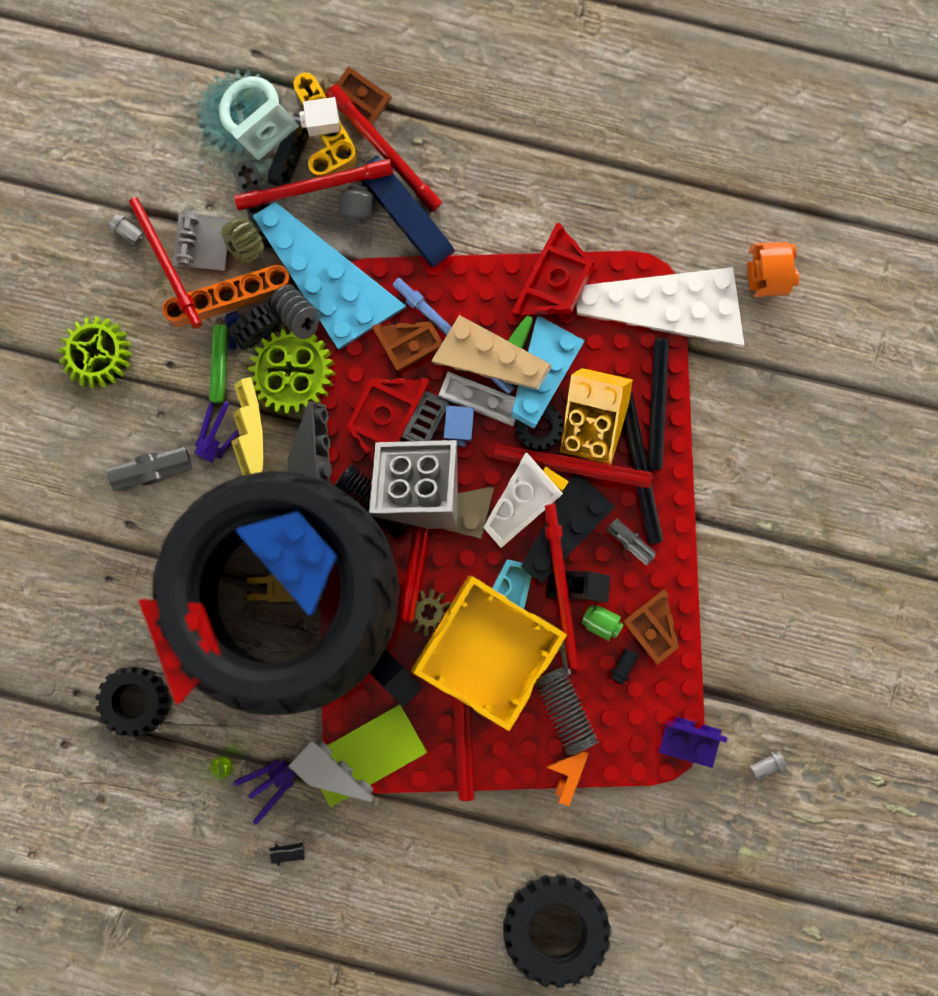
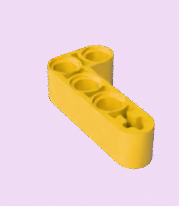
(332, 145)

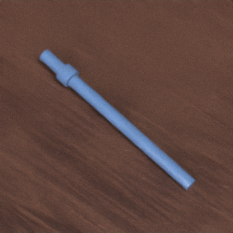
(417, 301)

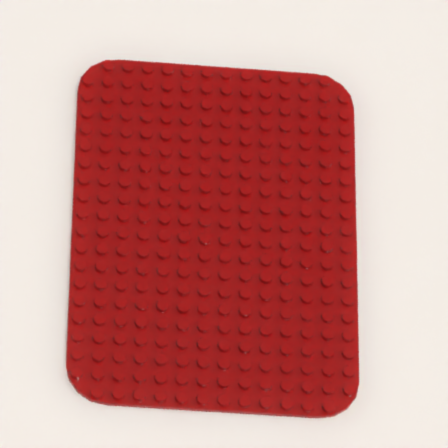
(624, 717)

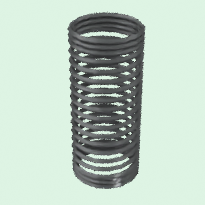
(557, 678)

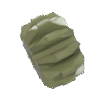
(242, 239)
(437, 615)

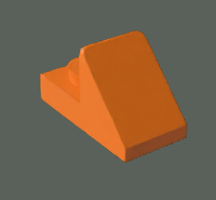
(572, 768)

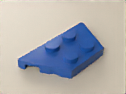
(293, 555)

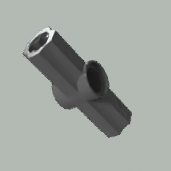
(149, 469)

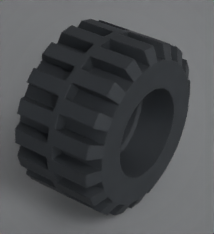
(110, 701)

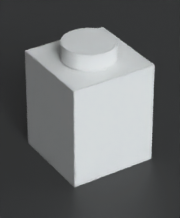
(320, 116)

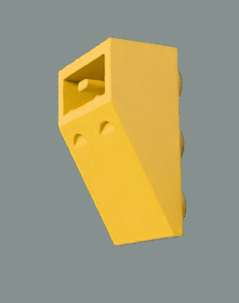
(595, 415)

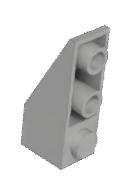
(324, 772)

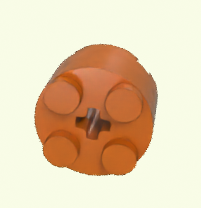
(772, 269)

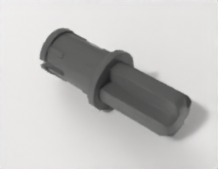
(631, 542)

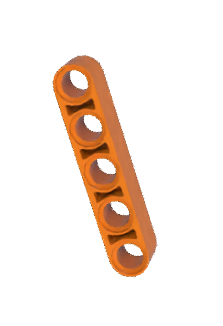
(240, 299)

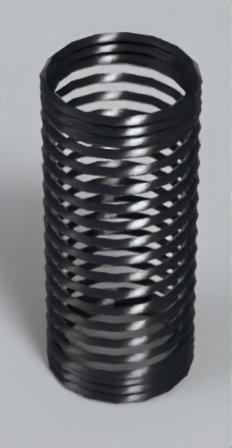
(346, 480)

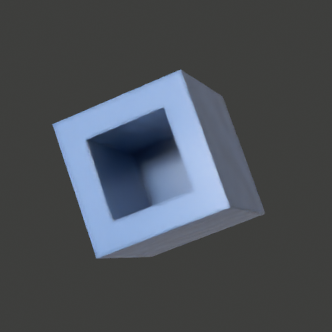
(459, 425)

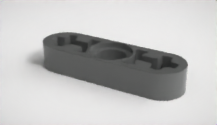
(241, 182)

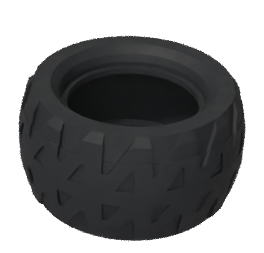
(191, 572)

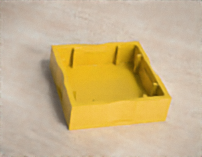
(488, 652)

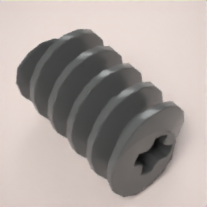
(294, 311)

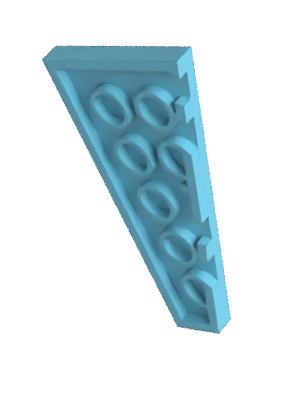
(340, 291)

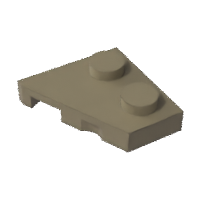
(472, 512)

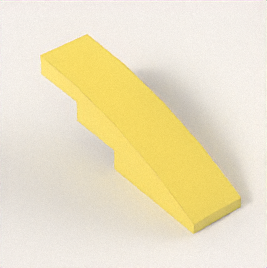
(249, 445)

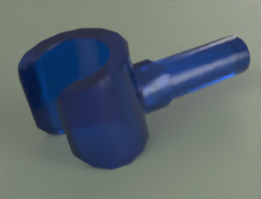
(229, 319)

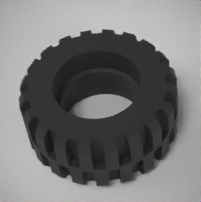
(565, 968)

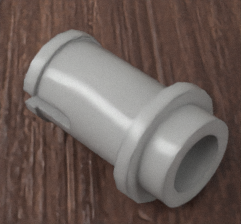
(126, 229)
(768, 766)

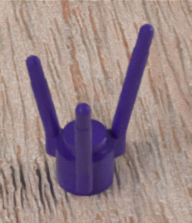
(206, 445)
(280, 775)

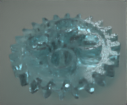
(210, 112)

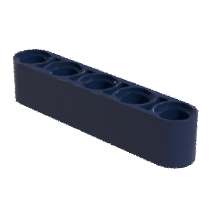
(410, 217)

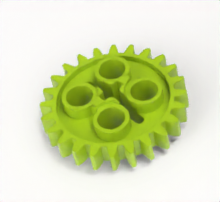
(288, 394)

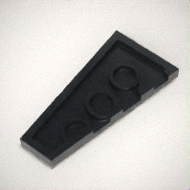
(579, 513)

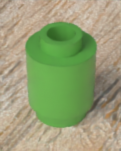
(602, 622)

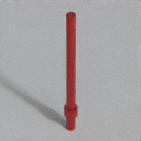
(184, 300)
(553, 533)

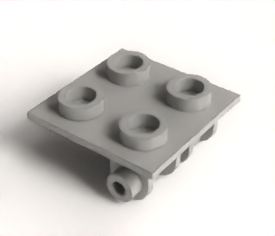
(200, 242)

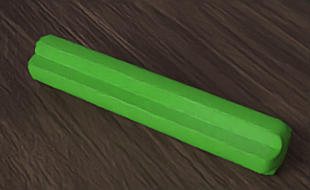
(218, 363)

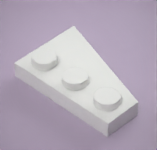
(521, 501)

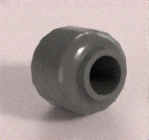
(356, 204)

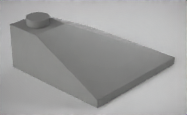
(416, 483)

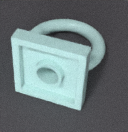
(265, 126)

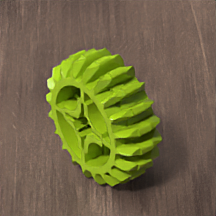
(91, 363)

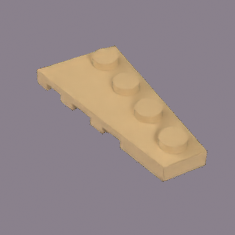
(484, 353)

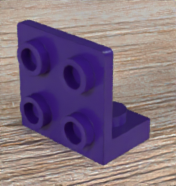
(690, 743)

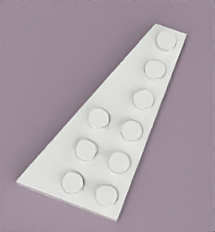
(680, 304)

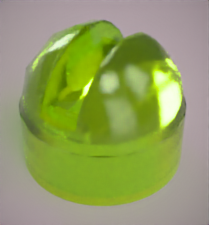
(227, 766)

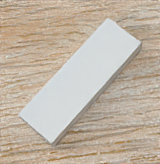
(477, 396)

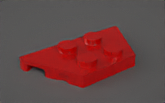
(556, 277)
(385, 411)
(197, 620)

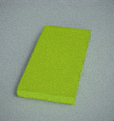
(376, 749)

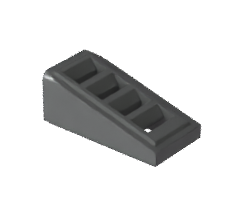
(408, 435)

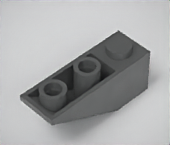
(311, 445)

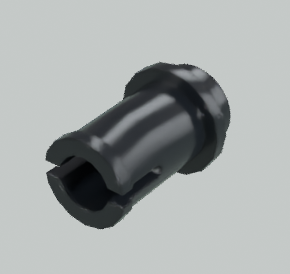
(624, 667)
(287, 853)

